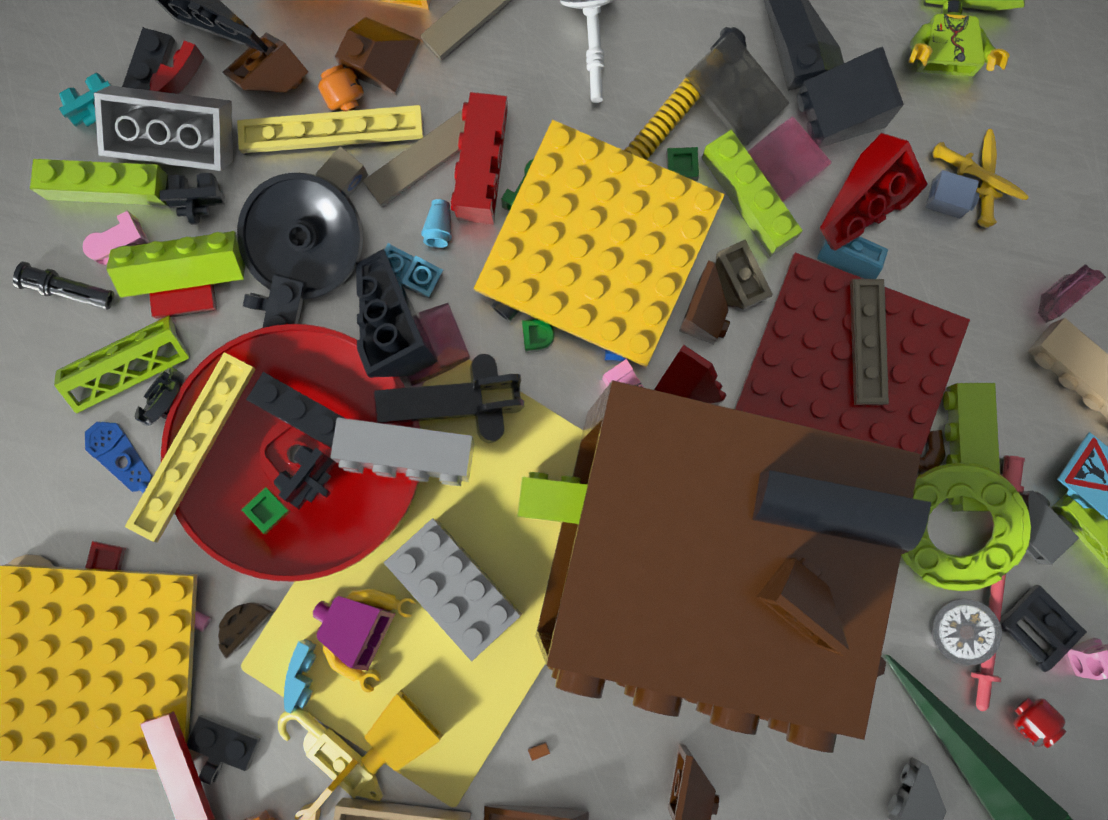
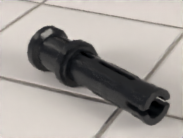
(49, 283)

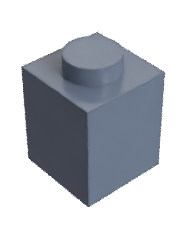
(952, 194)

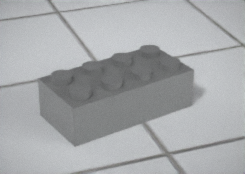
(164, 127)
(402, 450)
(452, 588)

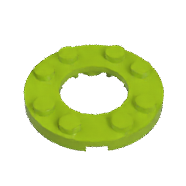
(1008, 538)

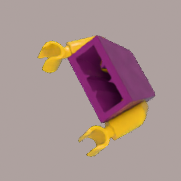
(354, 631)

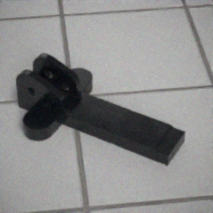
(455, 400)

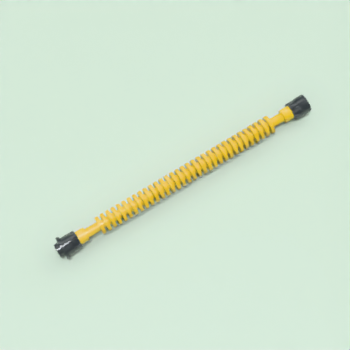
(653, 133)

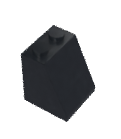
(850, 99)

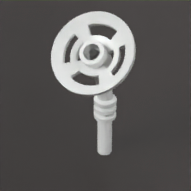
(595, 54)

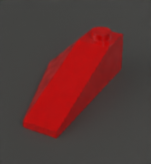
(880, 182)
(692, 378)

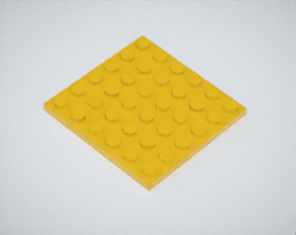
(599, 242)
(91, 662)

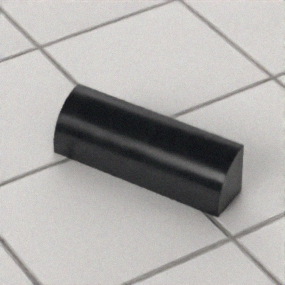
(840, 510)

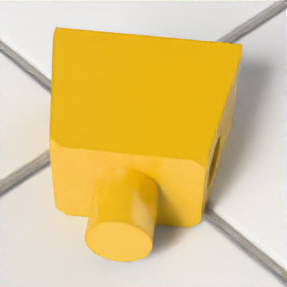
(399, 735)

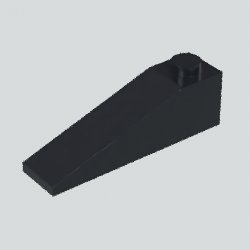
(214, 18)
(801, 41)
(390, 331)

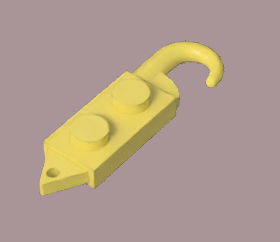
(332, 755)

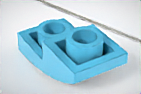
(414, 271)
(296, 684)

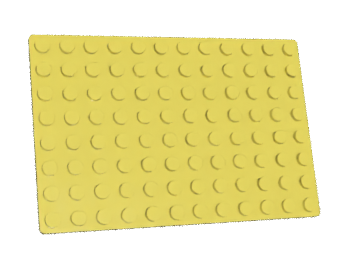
(460, 697)

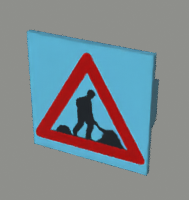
(1088, 475)

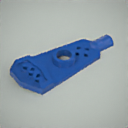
(114, 449)

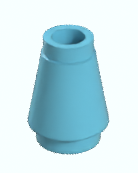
(437, 225)

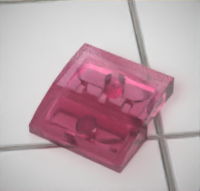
(789, 158)
(445, 341)

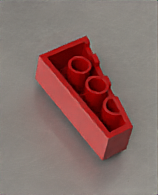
(480, 158)

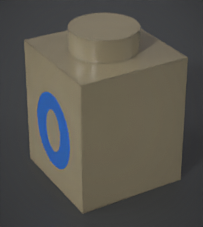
(343, 171)

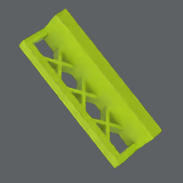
(115, 355)
(1087, 525)

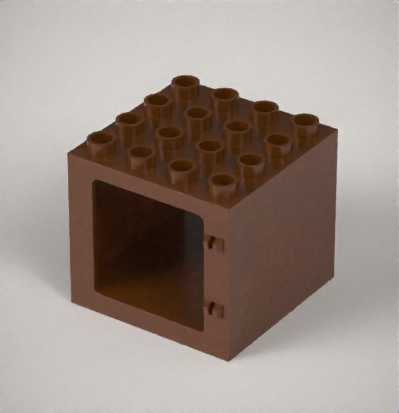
(671, 567)

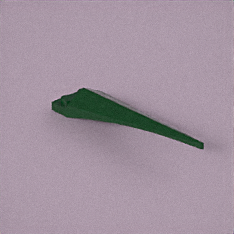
(995, 780)

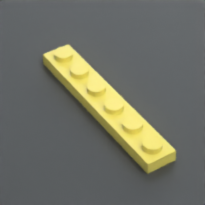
(330, 129)
(190, 448)

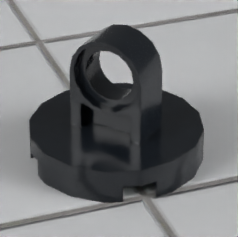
(160, 397)

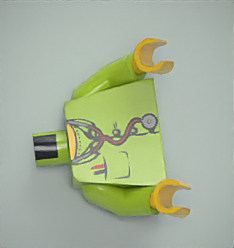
(954, 45)

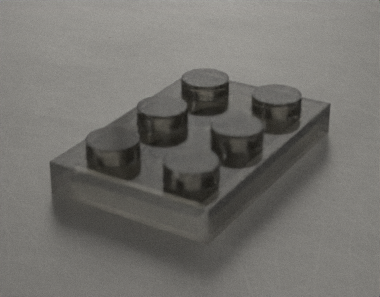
(737, 88)

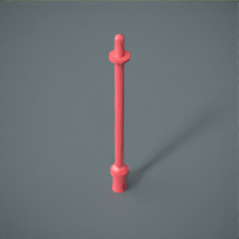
(1013, 473)

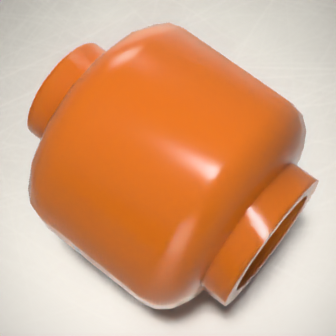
(340, 88)

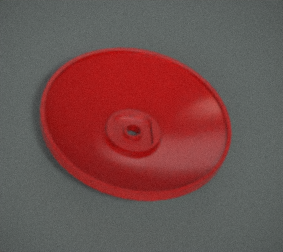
(257, 448)

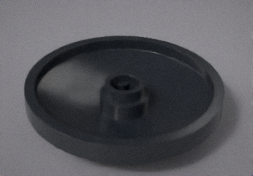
(301, 231)

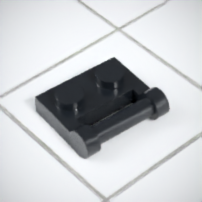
(1049, 621)

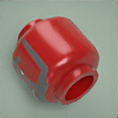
(1039, 722)

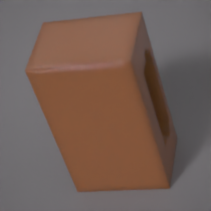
(539, 751)

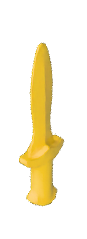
(968, 166)
(987, 192)

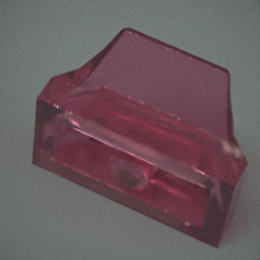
(1067, 292)

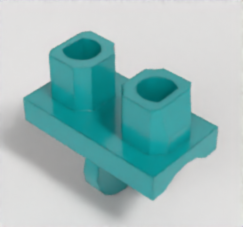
(79, 107)

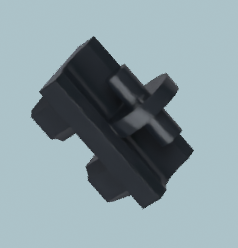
(192, 201)
(308, 479)

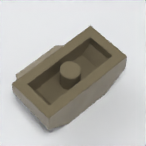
(741, 276)

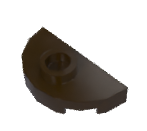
(239, 625)

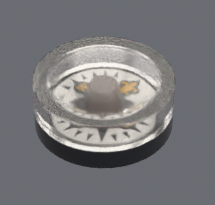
(967, 632)

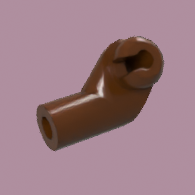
(935, 454)

